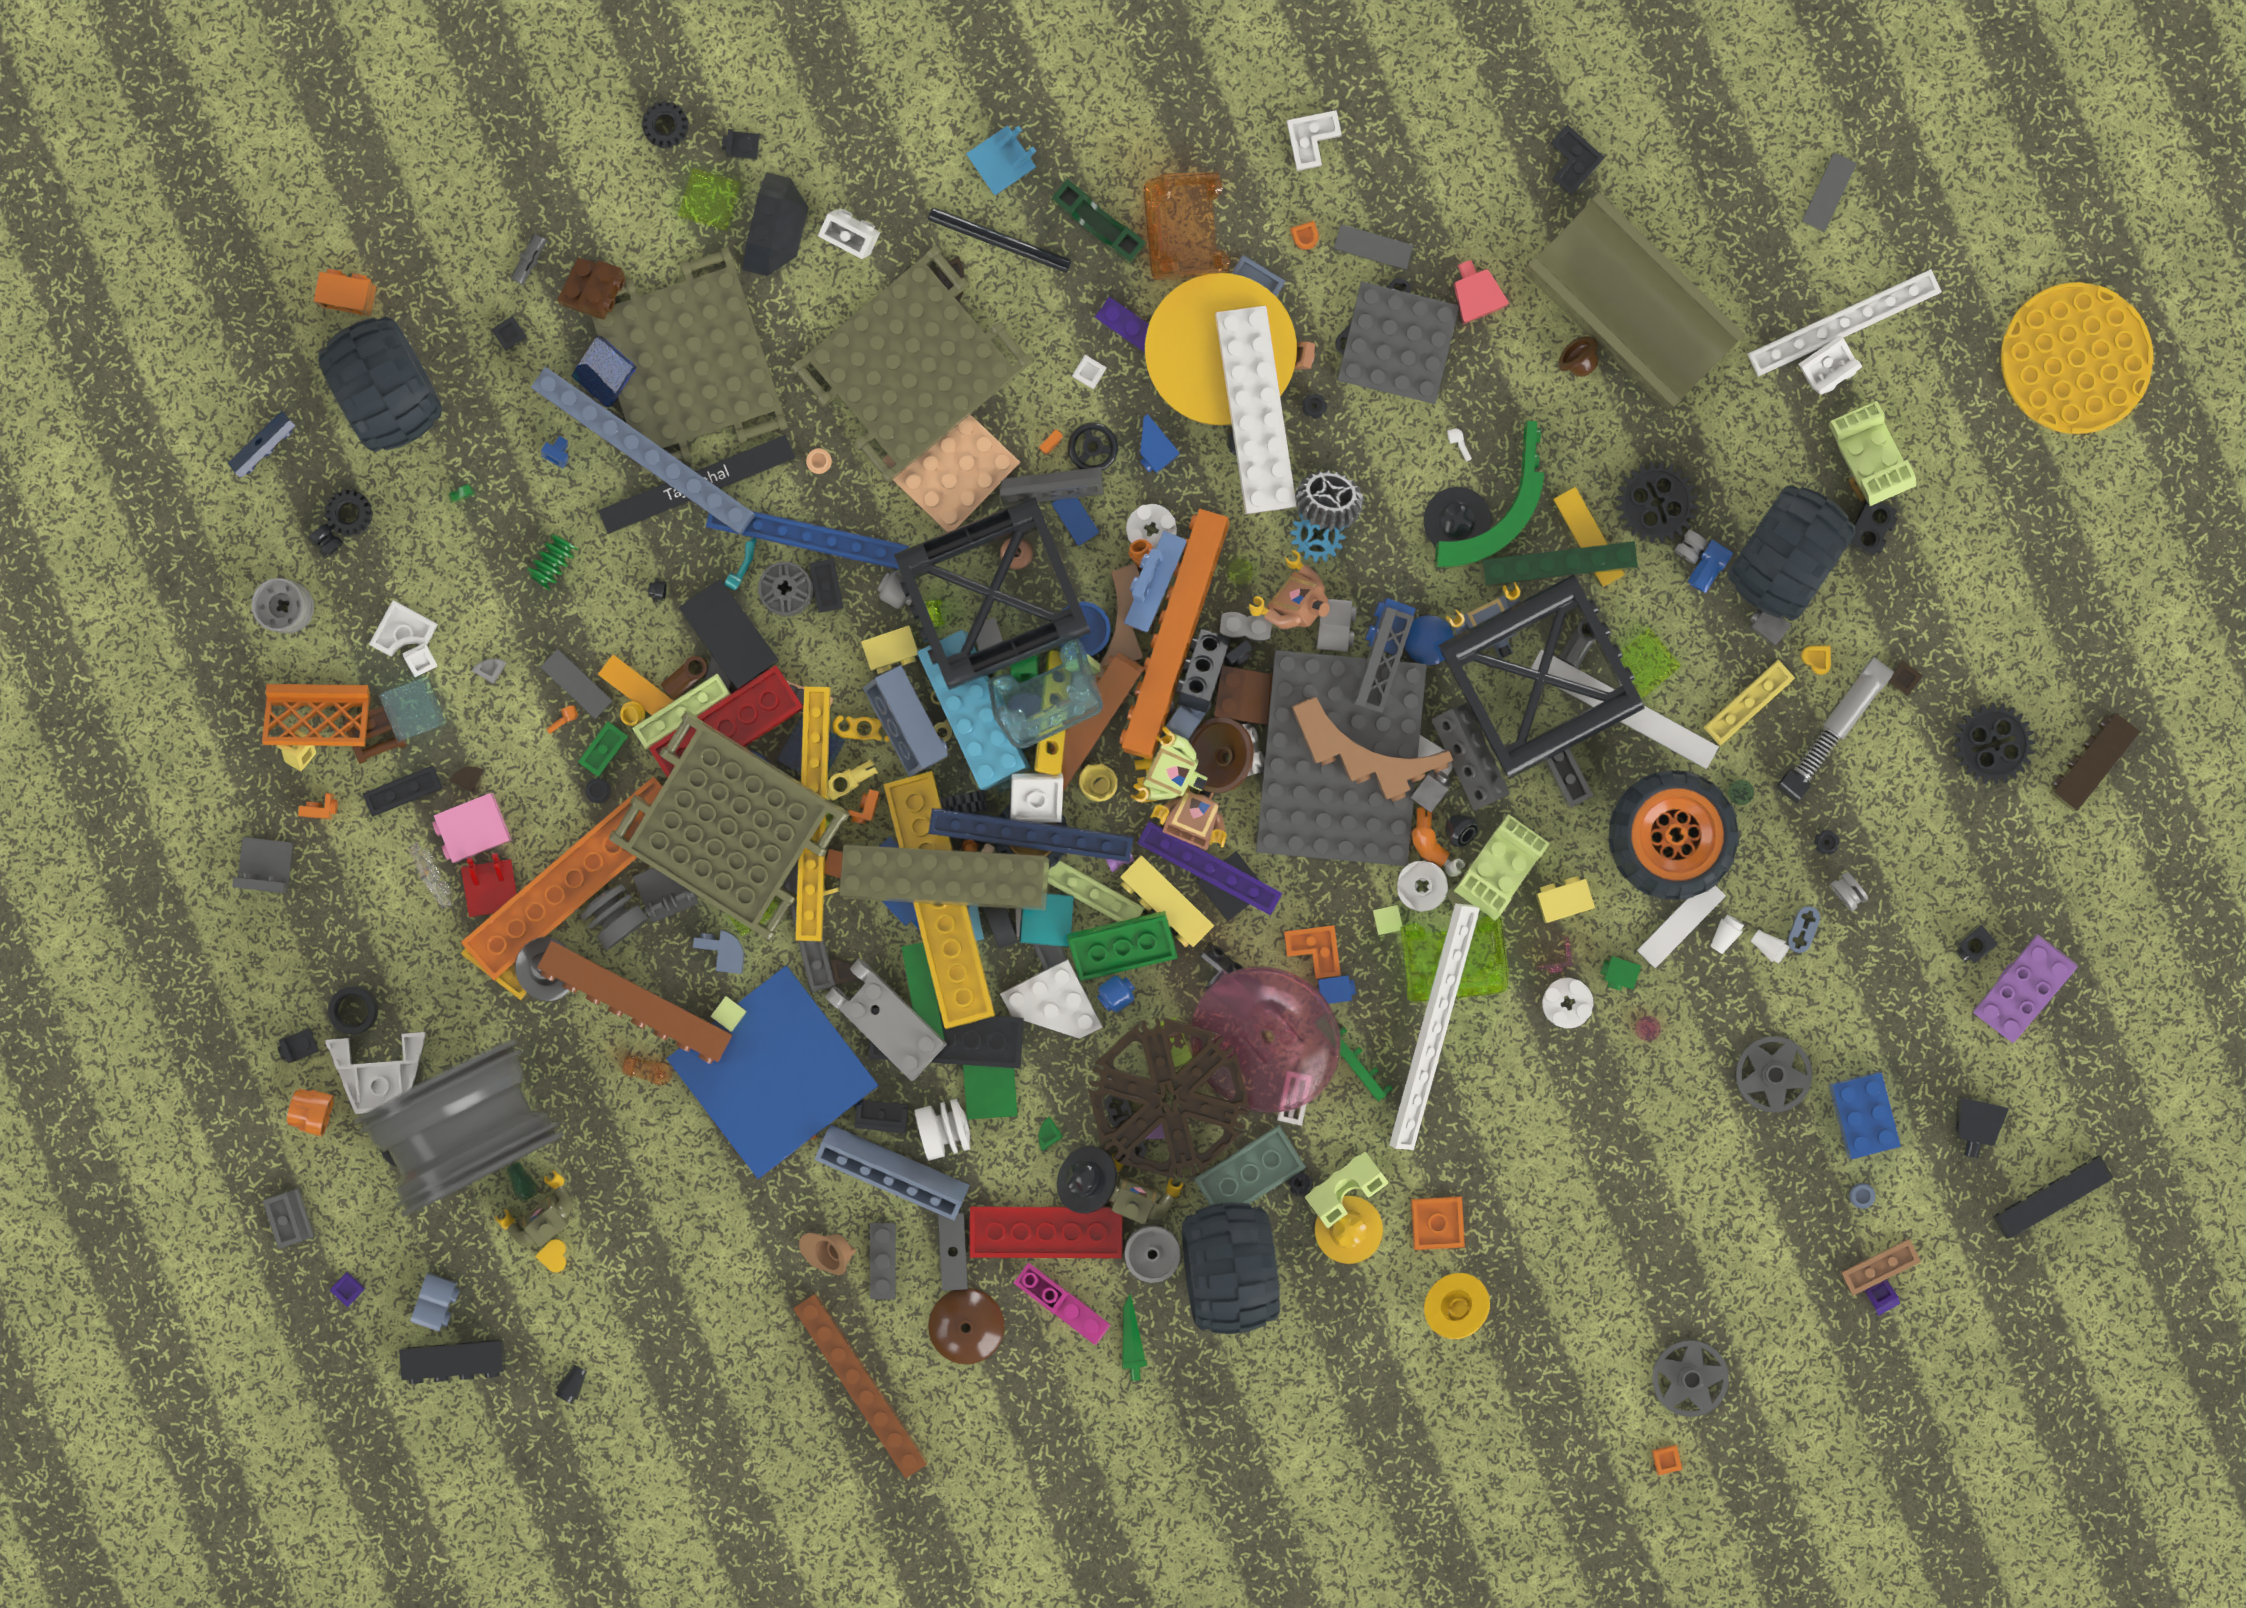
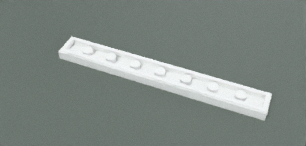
(1844, 323)
(1645, 722)

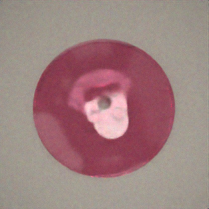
(1305, 1032)

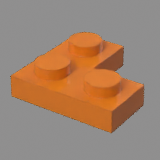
(1320, 943)

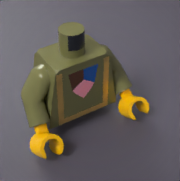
(1140, 1201)
(543, 1220)

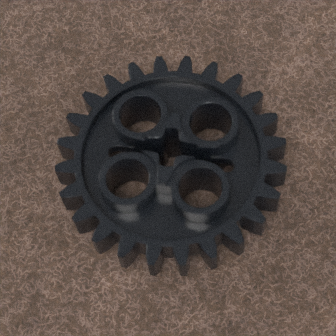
(1634, 511)
(1987, 721)

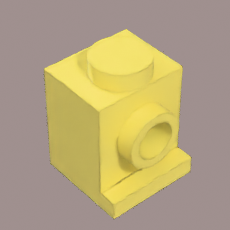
(297, 755)

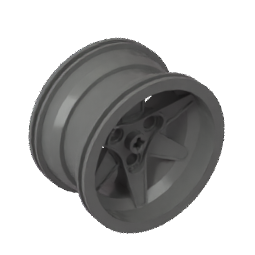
(458, 1127)

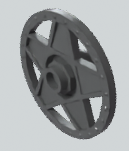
(1773, 1074)
(1690, 1378)

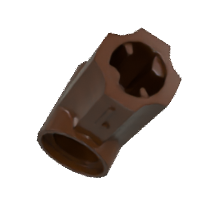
(682, 678)

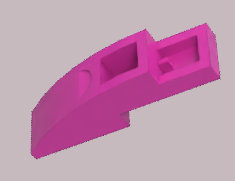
(1062, 1303)

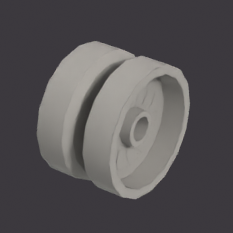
(1158, 1267)

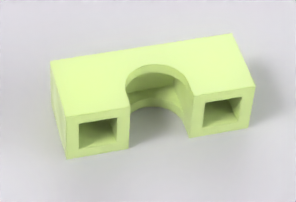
(1358, 1174)

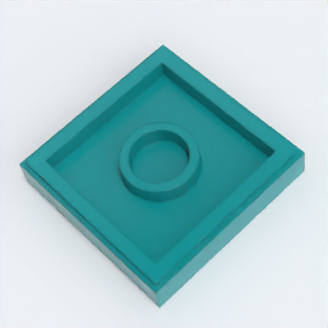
(1048, 925)

